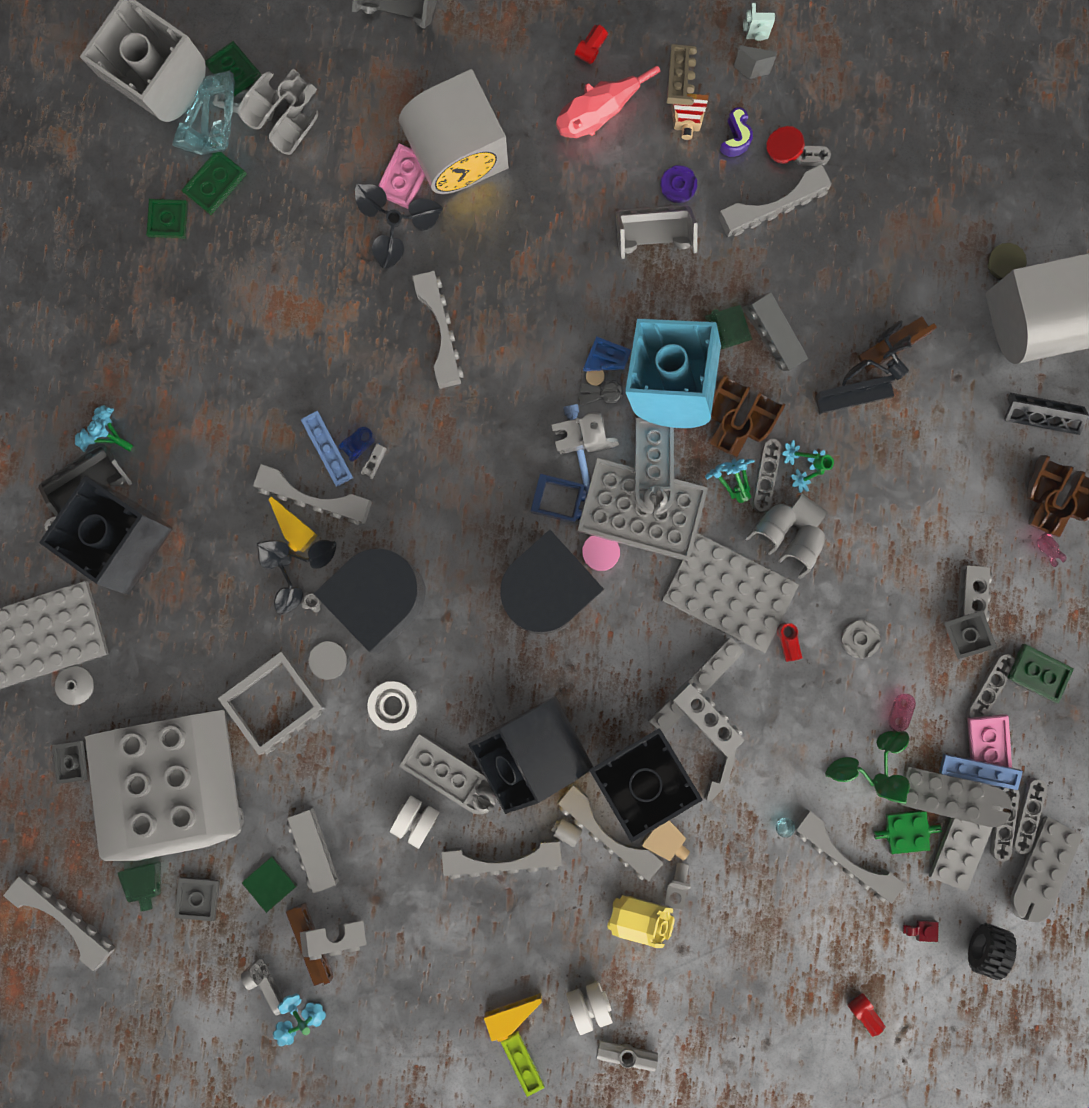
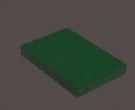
(234, 60)
(214, 182)
(1040, 673)

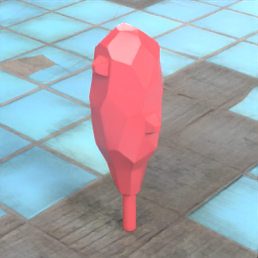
(598, 105)

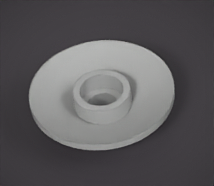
(82, 688)

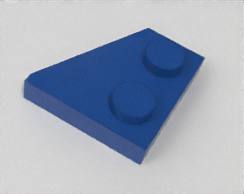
(606, 356)

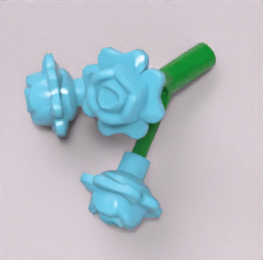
(97, 429)

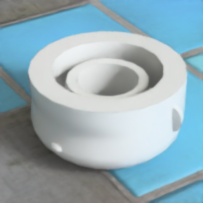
(377, 700)

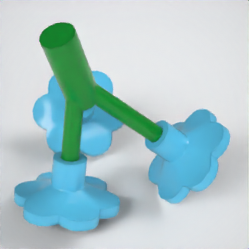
(312, 1014)

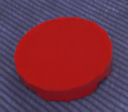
(785, 144)

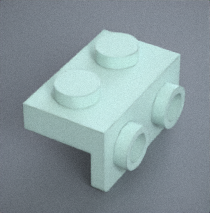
(758, 24)

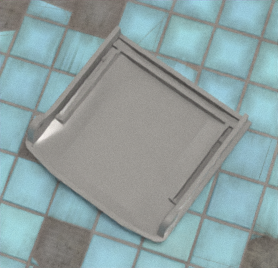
(163, 787)

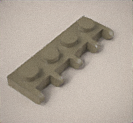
(679, 74)

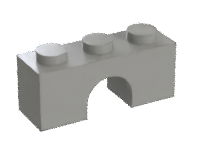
(350, 937)

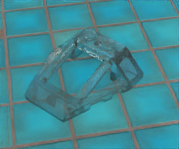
(217, 139)

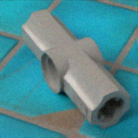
(640, 1058)

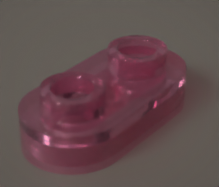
(903, 713)

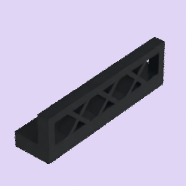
(855, 394)
(1049, 408)

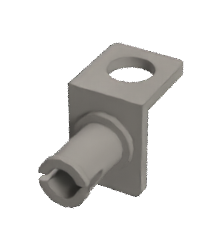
(678, 886)

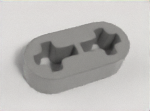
(812, 157)

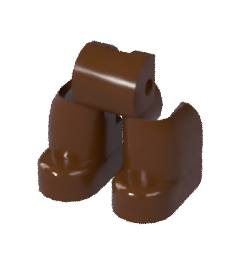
(757, 424)
(1044, 488)

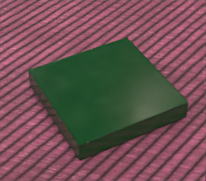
(167, 218)
(269, 884)

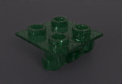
(731, 326)

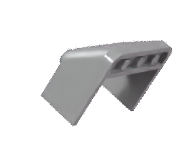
(656, 226)

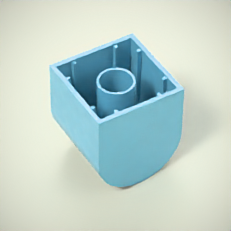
(673, 372)

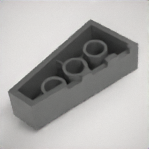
(775, 331)

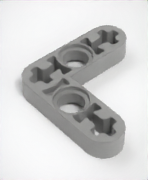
(258, 974)

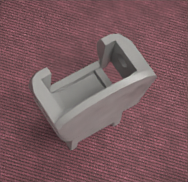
(584, 433)

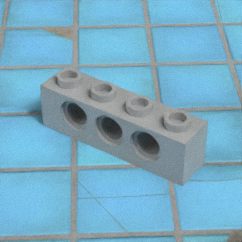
(967, 594)
(730, 740)

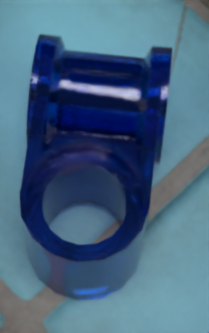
(356, 444)

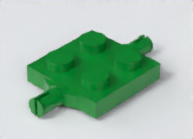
(907, 832)

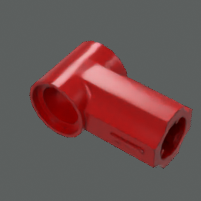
(589, 48)
(789, 644)
(864, 1012)

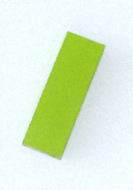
(522, 1064)

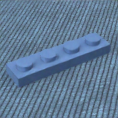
(327, 448)
(980, 771)

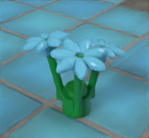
(820, 462)
(741, 491)

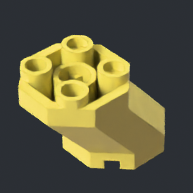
(641, 921)

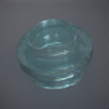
(785, 827)

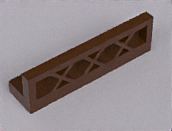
(917, 330)
(301, 921)

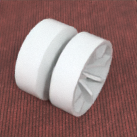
(409, 819)
(593, 1006)

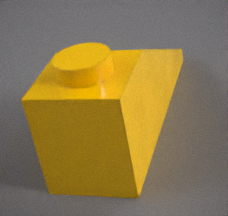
(293, 529)
(506, 1019)

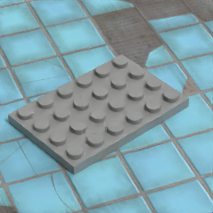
(614, 516)
(731, 593)
(49, 634)

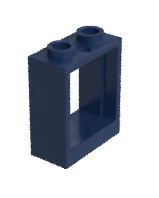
(543, 479)

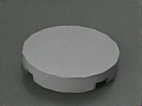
(860, 639)
(328, 660)

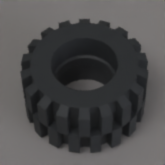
(992, 951)

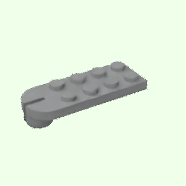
(654, 466)
(449, 775)
(957, 798)
(960, 852)
(1044, 871)

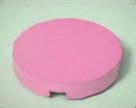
(600, 553)

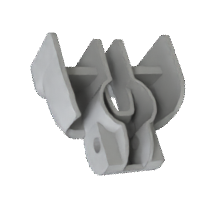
(262, 101)
(809, 538)

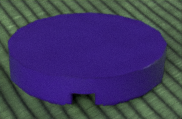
(678, 184)

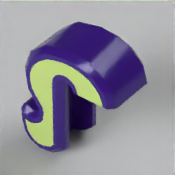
(741, 131)

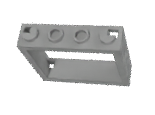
(284, 735)

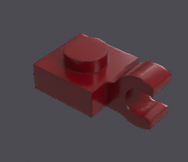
(924, 931)

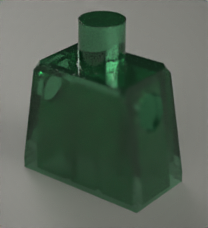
(141, 883)

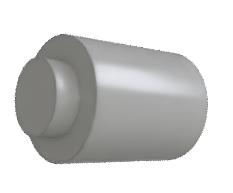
(566, 832)

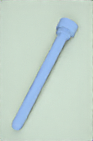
(572, 413)

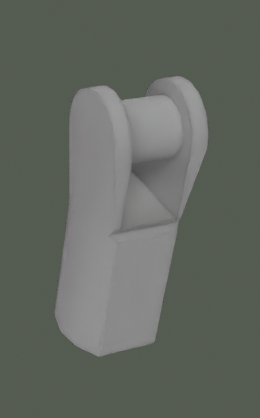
(375, 458)

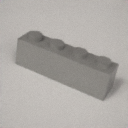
(313, 850)

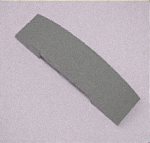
(714, 787)

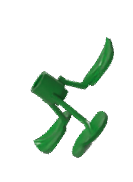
(891, 788)

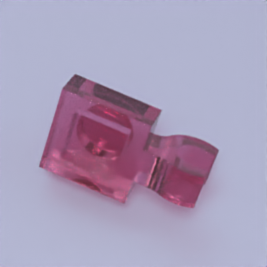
(1050, 547)

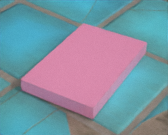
(402, 177)
(990, 739)

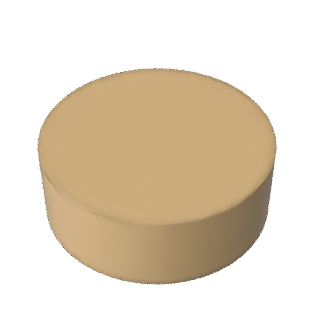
(595, 377)

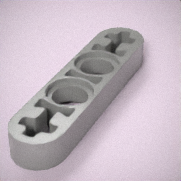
(765, 475)
(988, 686)
(1033, 817)
(1010, 825)

